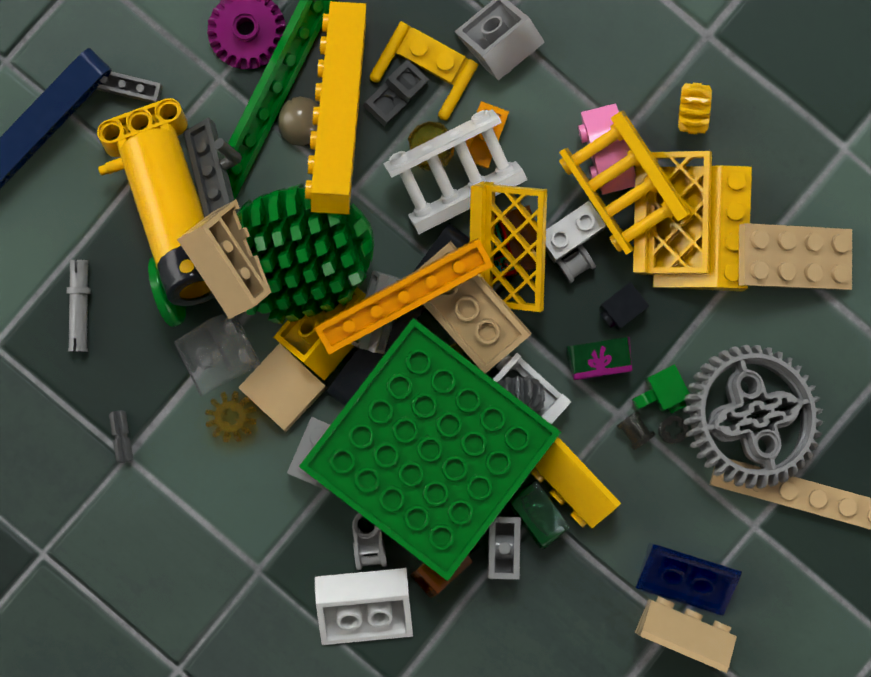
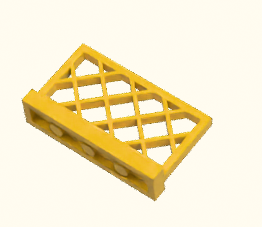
(483, 226)
(646, 244)

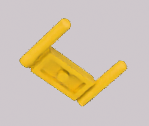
(431, 57)

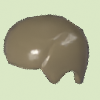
(296, 120)

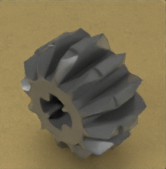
(526, 390)

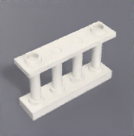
(452, 200)

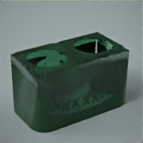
(538, 514)

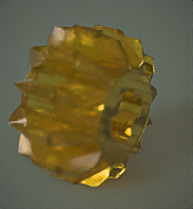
(227, 426)

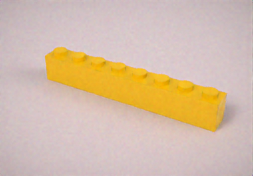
(338, 108)

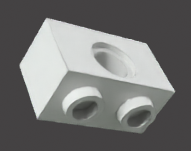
(573, 231)

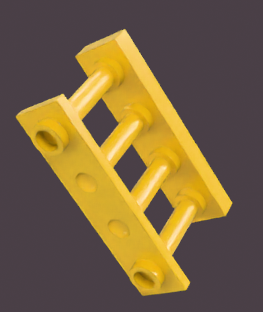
(654, 181)

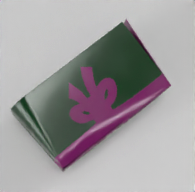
(600, 358)

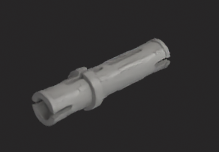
(78, 305)

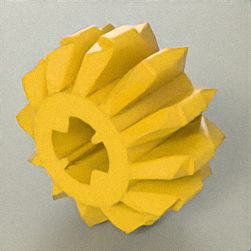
(694, 108)

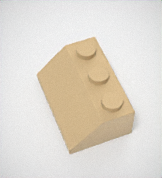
(687, 633)

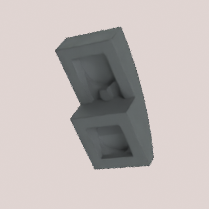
(396, 92)

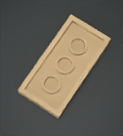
(795, 257)
(477, 319)

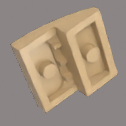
(282, 387)

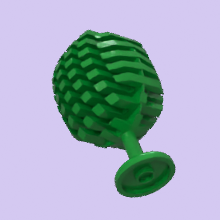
(305, 256)

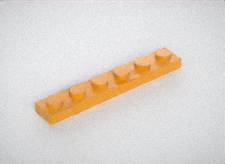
(403, 296)

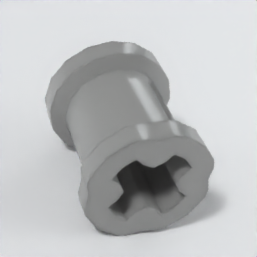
(576, 264)

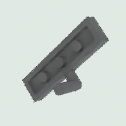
(210, 166)

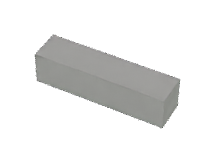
(131, 87)

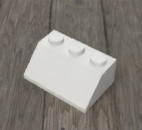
(363, 606)

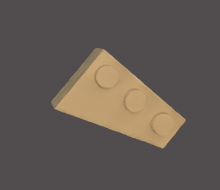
(225, 260)

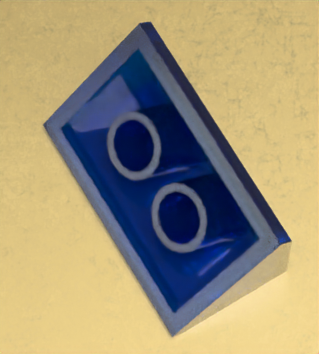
(687, 579)

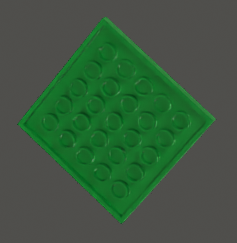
(430, 449)

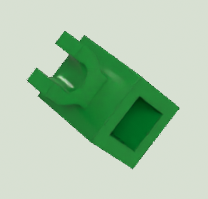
(666, 389)

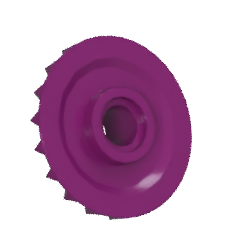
(245, 50)

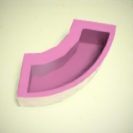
(596, 123)

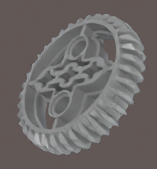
(799, 402)

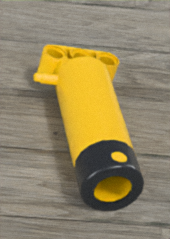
(160, 190)

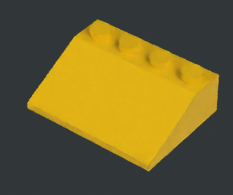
(728, 209)

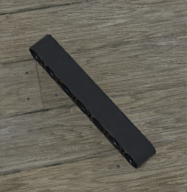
(364, 361)

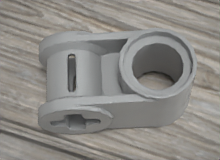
(368, 543)

